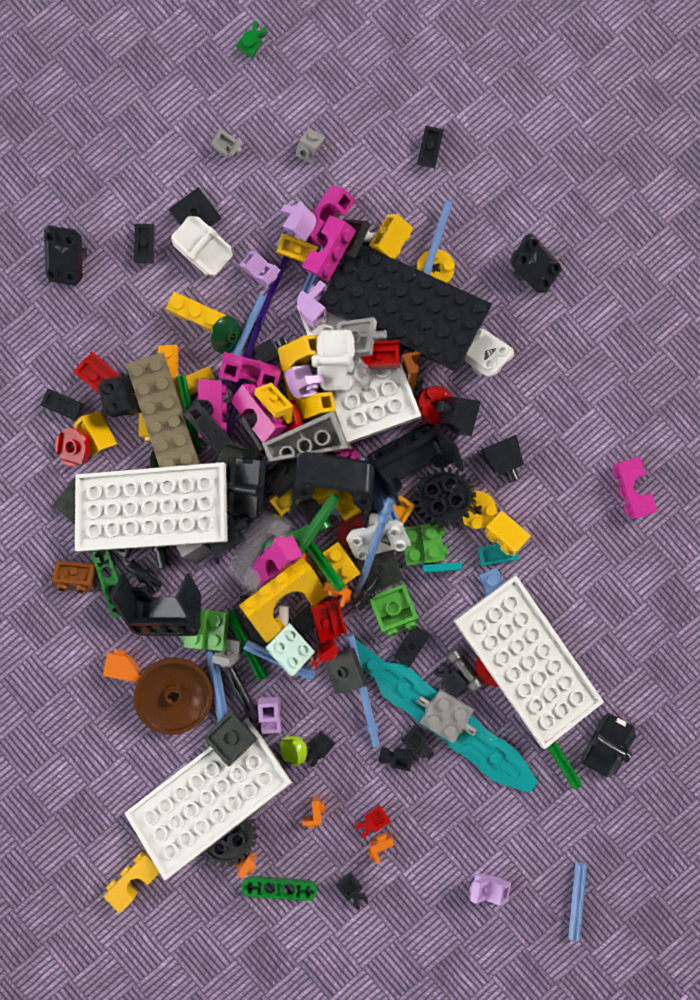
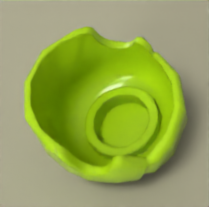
(293, 750)

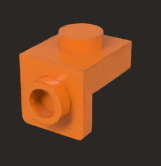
(318, 809)
(380, 843)
(247, 866)

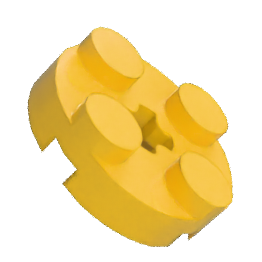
(446, 265)
(488, 511)

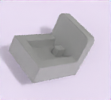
(226, 144)
(309, 145)
(230, 655)

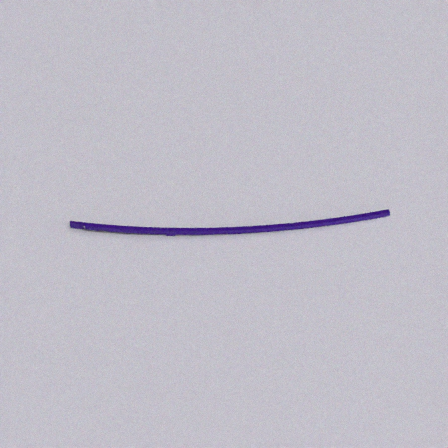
(253, 340)

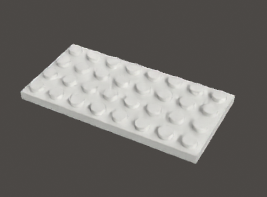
(372, 412)
(151, 507)
(528, 661)
(205, 803)

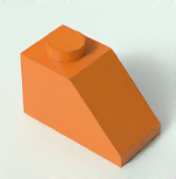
(121, 666)

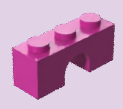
(334, 203)
(324, 262)
(238, 367)
(214, 392)
(267, 425)
(636, 504)
(279, 555)

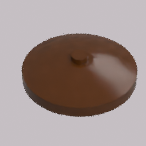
(173, 696)

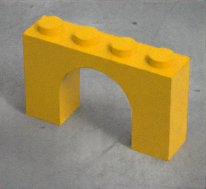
(298, 354)
(261, 604)

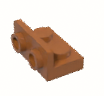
(410, 366)
(73, 576)

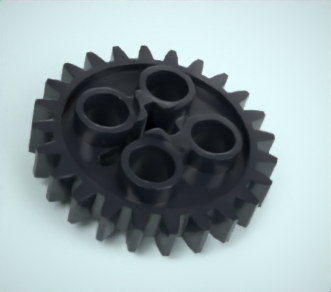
(461, 492)
(233, 849)

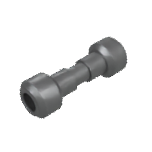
(474, 682)

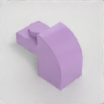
(299, 221)
(259, 269)
(309, 307)
(301, 381)
(269, 714)
(490, 889)

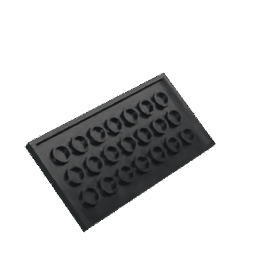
(408, 305)

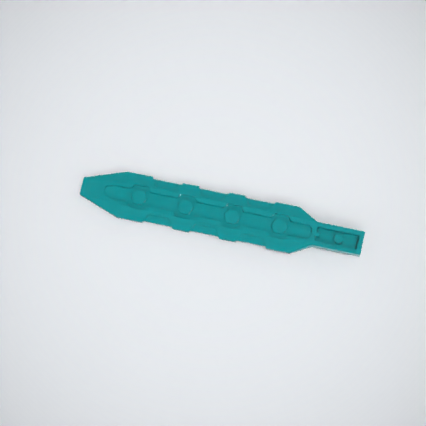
(484, 749)

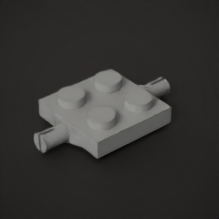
(364, 335)
(446, 716)

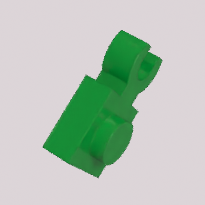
(251, 42)

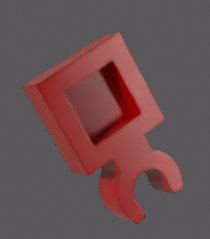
(375, 820)

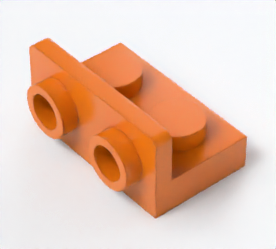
(346, 593)

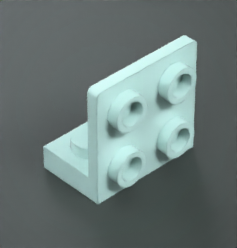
(290, 649)

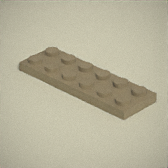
(162, 411)

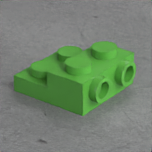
(425, 544)
(394, 610)
(212, 631)

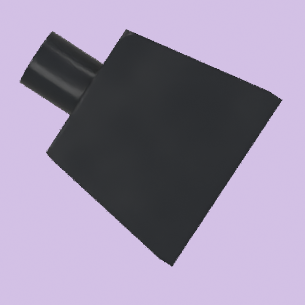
(458, 414)
(504, 457)
(234, 536)

